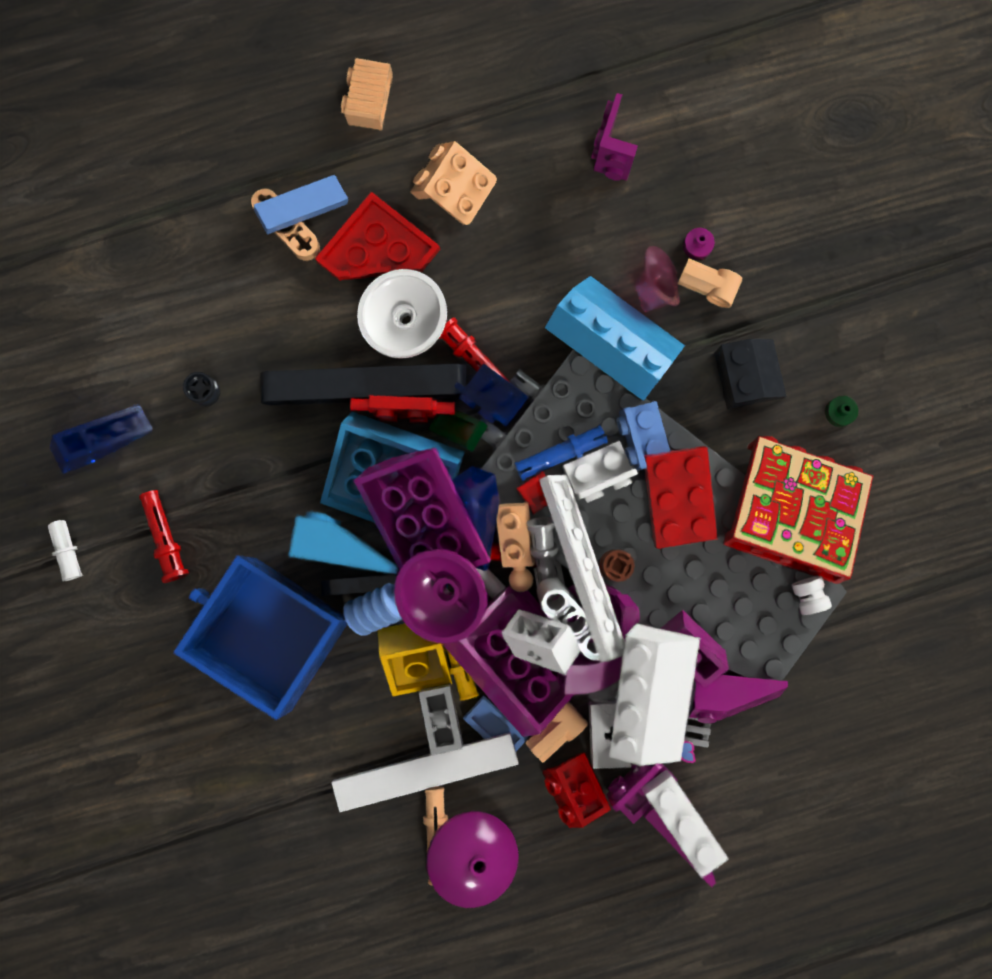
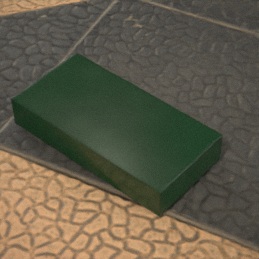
(458, 429)

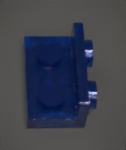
(493, 394)

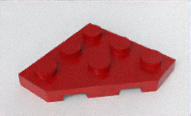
(375, 243)

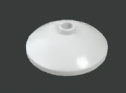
(389, 301)

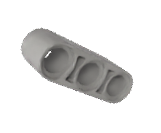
(565, 607)

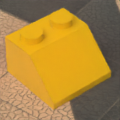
(411, 660)

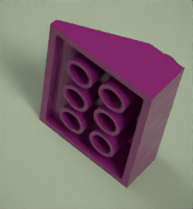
(419, 508)
(518, 688)

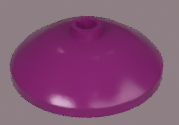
(456, 849)

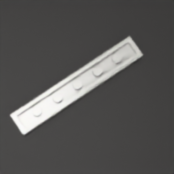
(583, 567)
(424, 772)

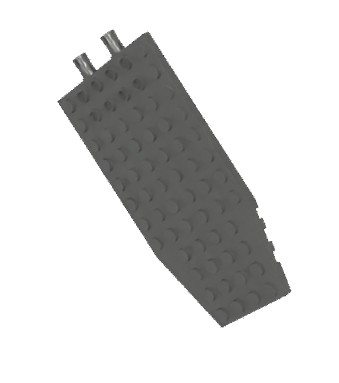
(727, 592)

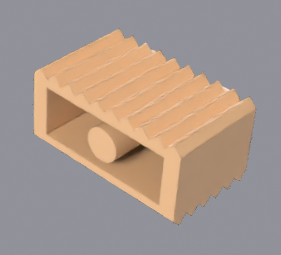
(367, 93)

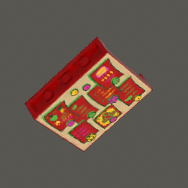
(800, 510)

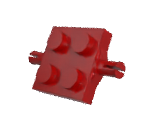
(392, 408)

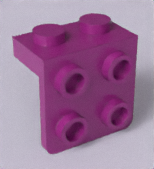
(612, 155)
(626, 791)

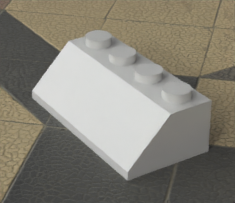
(654, 696)

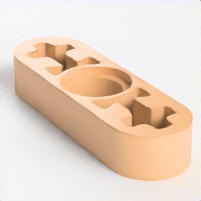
(305, 233)

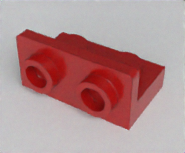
(576, 791)

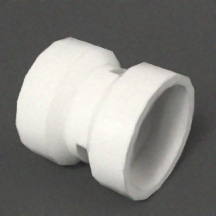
(811, 595)

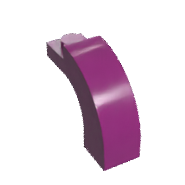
(592, 675)

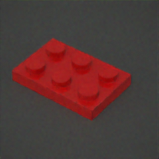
(680, 497)

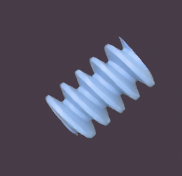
(372, 610)

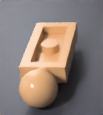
(516, 543)

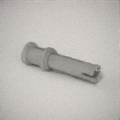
(543, 549)

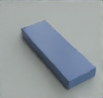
(300, 204)

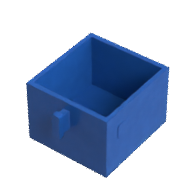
(261, 635)

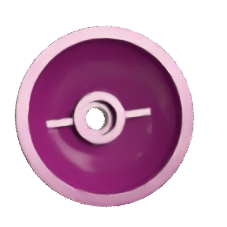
(427, 603)

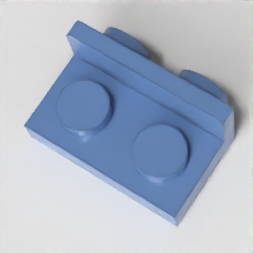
(643, 433)

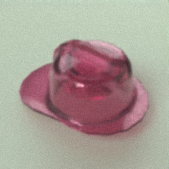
(658, 281)

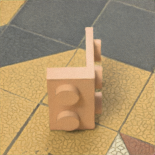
(454, 181)

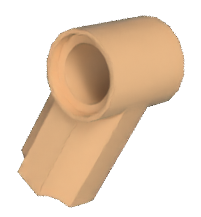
(717, 285)
(562, 728)

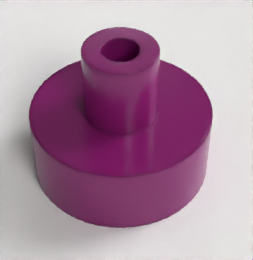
(698, 243)

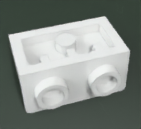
(598, 471)

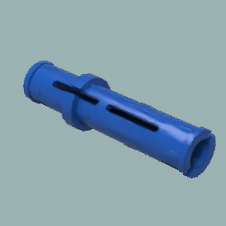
(573, 447)

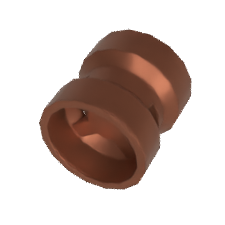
(610, 565)

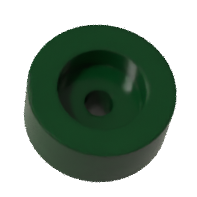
(841, 411)

